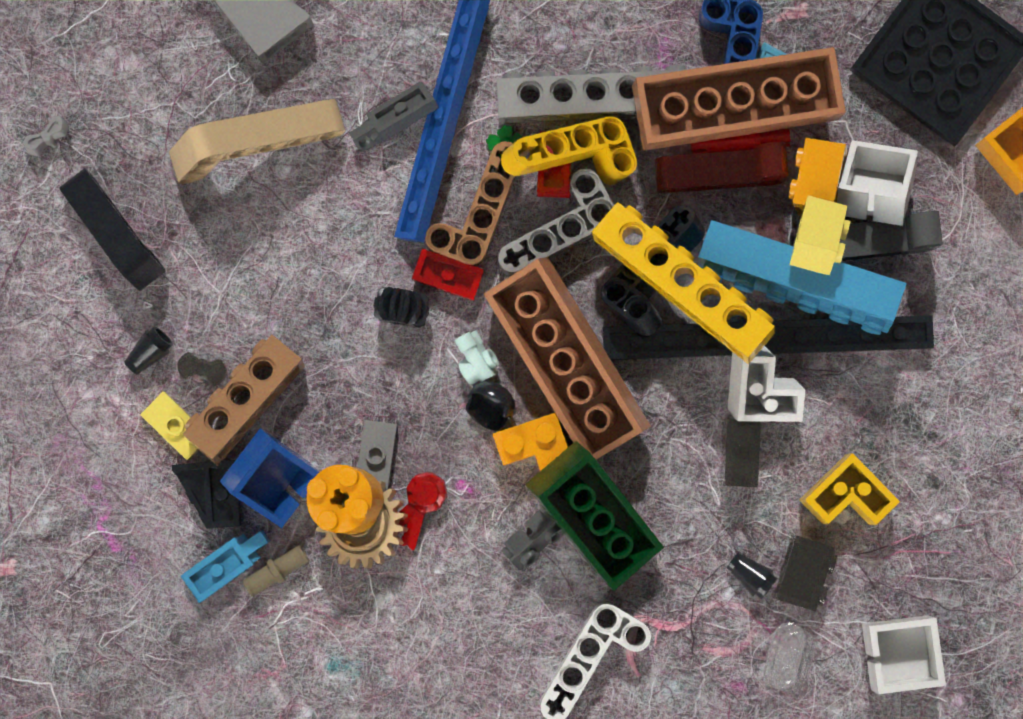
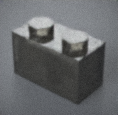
(740, 453)
(805, 573)

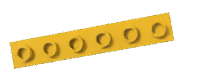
(743, 342)

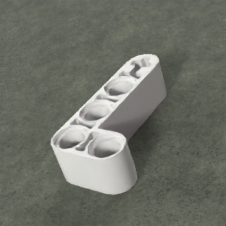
(588, 664)

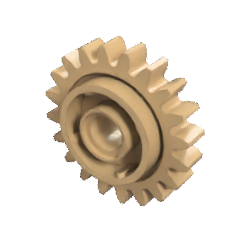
(372, 542)

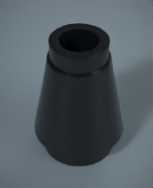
(148, 350)
(752, 575)

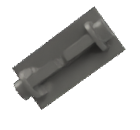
(525, 549)

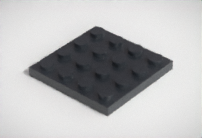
(941, 61)

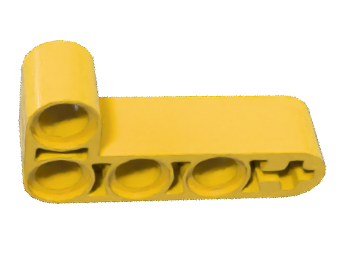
(566, 150)

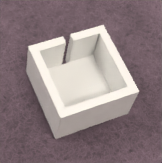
(877, 182)
(904, 654)

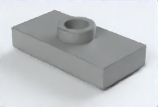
(378, 449)

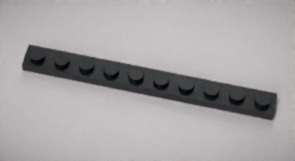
(789, 338)

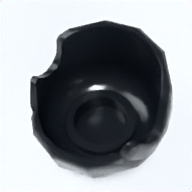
(491, 405)

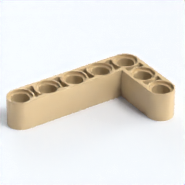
(252, 134)

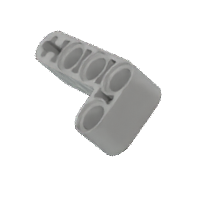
(553, 230)

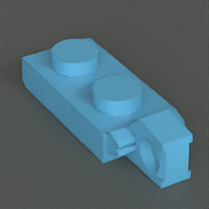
(224, 565)

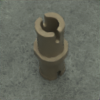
(276, 570)

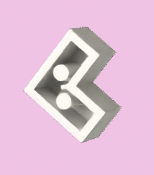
(760, 396)

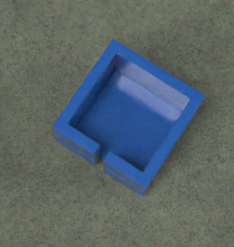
(264, 473)

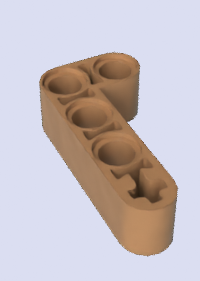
(481, 202)

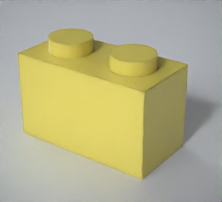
(819, 235)

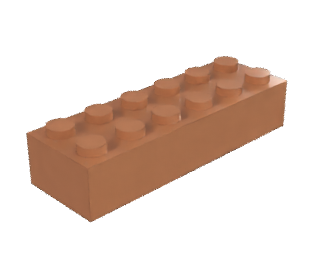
(738, 98)
(566, 358)

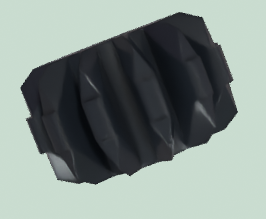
(401, 307)

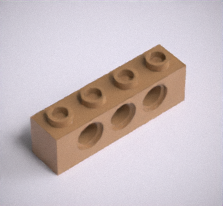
(241, 418)

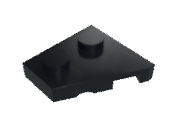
(208, 495)

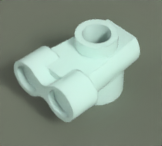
(479, 362)

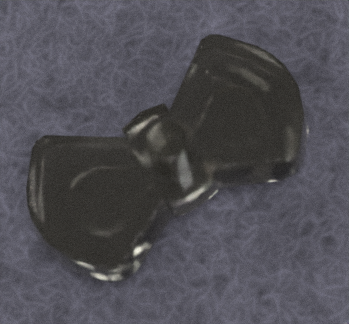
(213, 370)

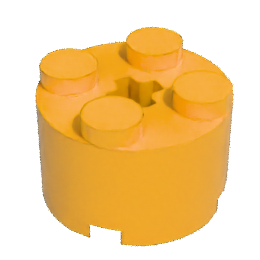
(328, 491)

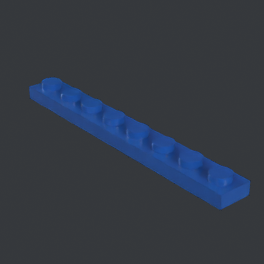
(442, 122)

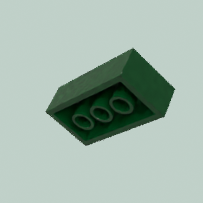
(594, 515)

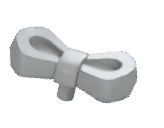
(37, 143)

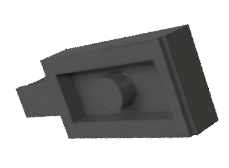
(394, 116)

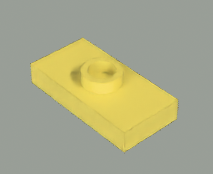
(170, 422)

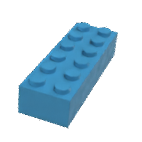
(764, 266)

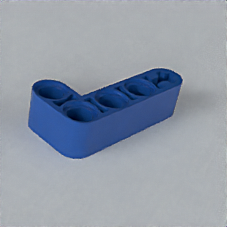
(730, 24)

